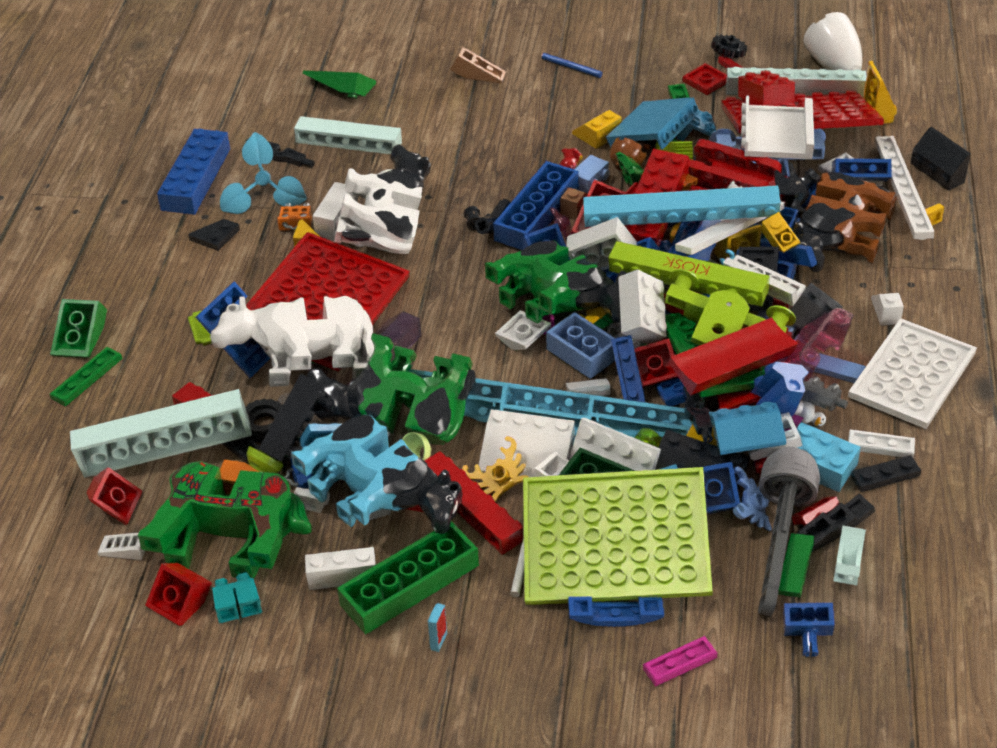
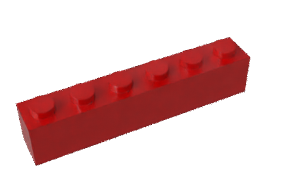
(480, 508)

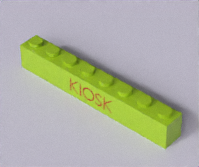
(711, 276)

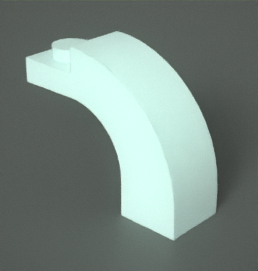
(849, 555)

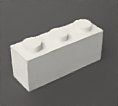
(337, 567)

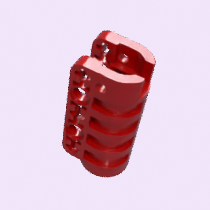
(719, 170)

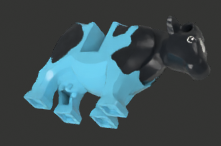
(377, 474)

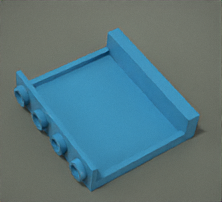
(656, 121)

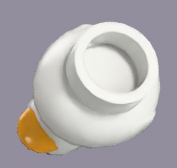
(808, 413)

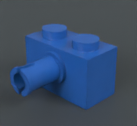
(809, 622)

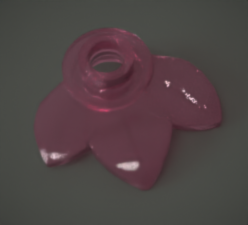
(563, 222)

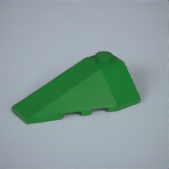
(349, 83)

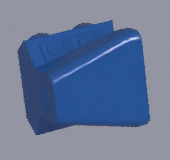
(782, 385)

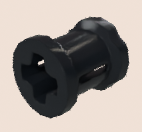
(468, 214)

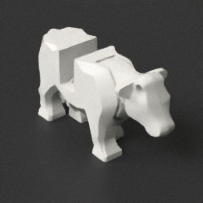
(294, 340)

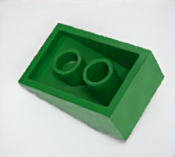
(78, 327)

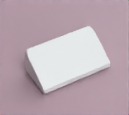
(594, 387)

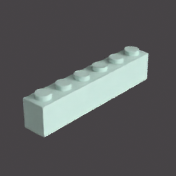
(347, 135)

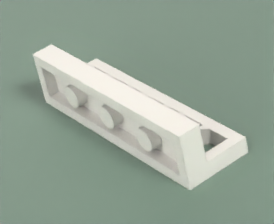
(779, 285)

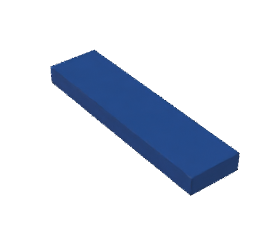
(798, 255)
(628, 369)

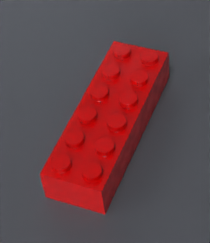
(662, 173)

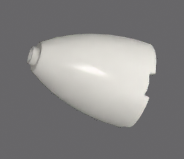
(834, 43)

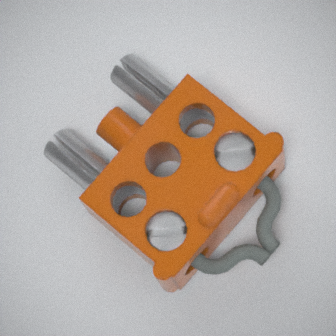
(291, 215)

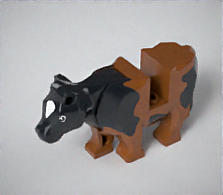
(839, 212)

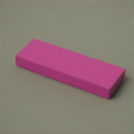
(679, 661)

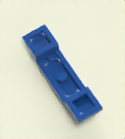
(615, 613)

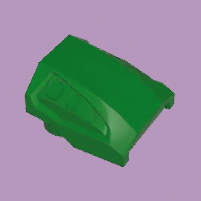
(631, 169)

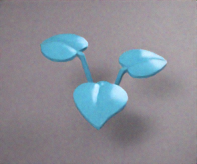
(254, 152)

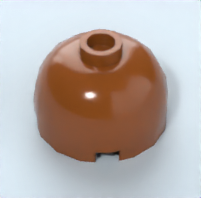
(629, 148)

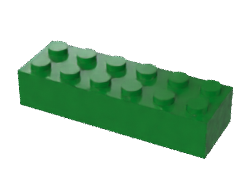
(407, 578)

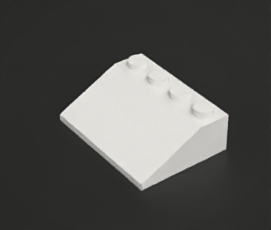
(535, 438)

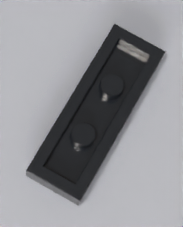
(885, 473)

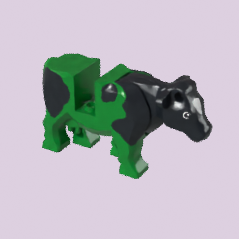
(554, 282)
(384, 386)

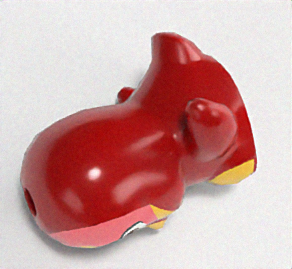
(571, 158)

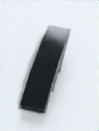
(829, 526)

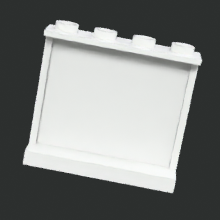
(778, 131)

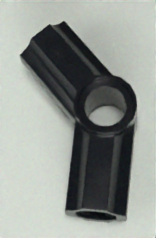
(485, 224)

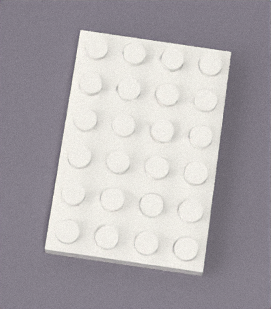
(912, 373)

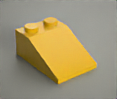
(878, 95)

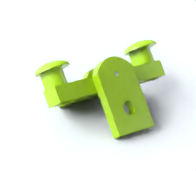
(721, 311)

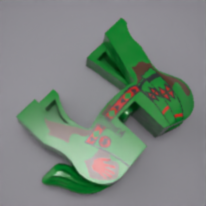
(256, 509)

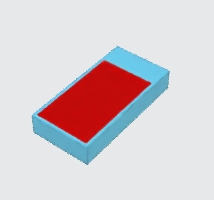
(437, 627)

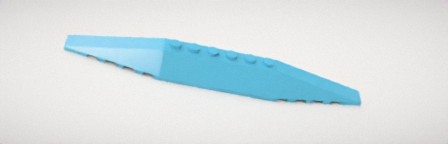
(615, 413)

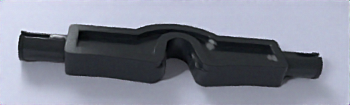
(290, 156)
(698, 415)

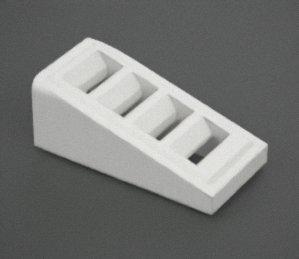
(128, 552)

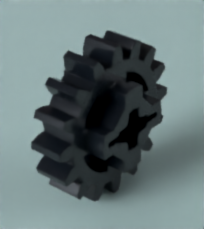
(729, 46)

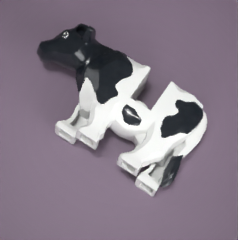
(390, 207)

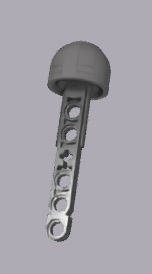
(790, 481)

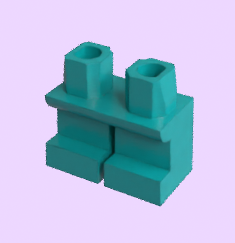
(226, 594)

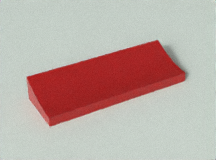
(732, 355)

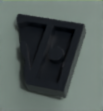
(215, 234)

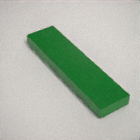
(86, 376)

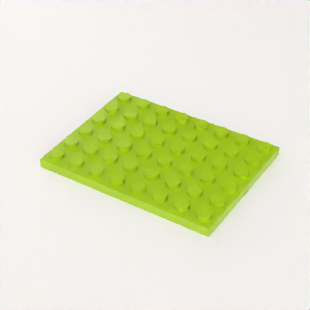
(616, 536)

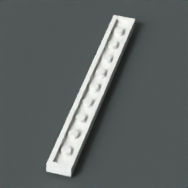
(905, 189)

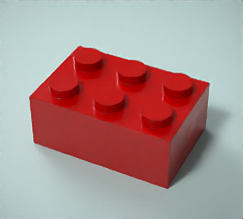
(766, 89)

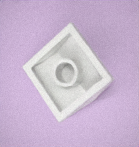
(521, 332)

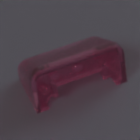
(821, 333)

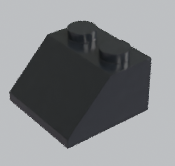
(812, 305)

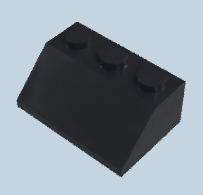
(941, 159)

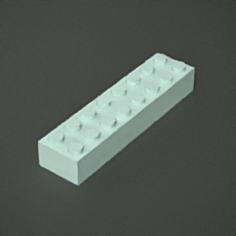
(160, 433)

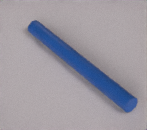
(572, 65)

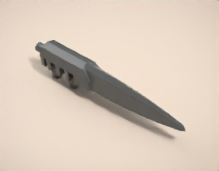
(822, 397)

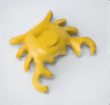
(502, 474)

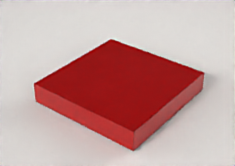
(705, 79)

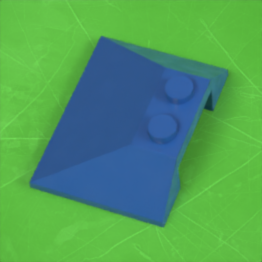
(249, 355)

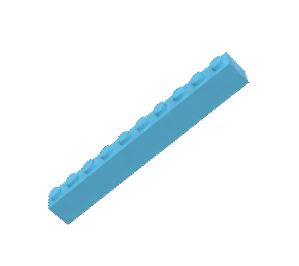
(683, 206)

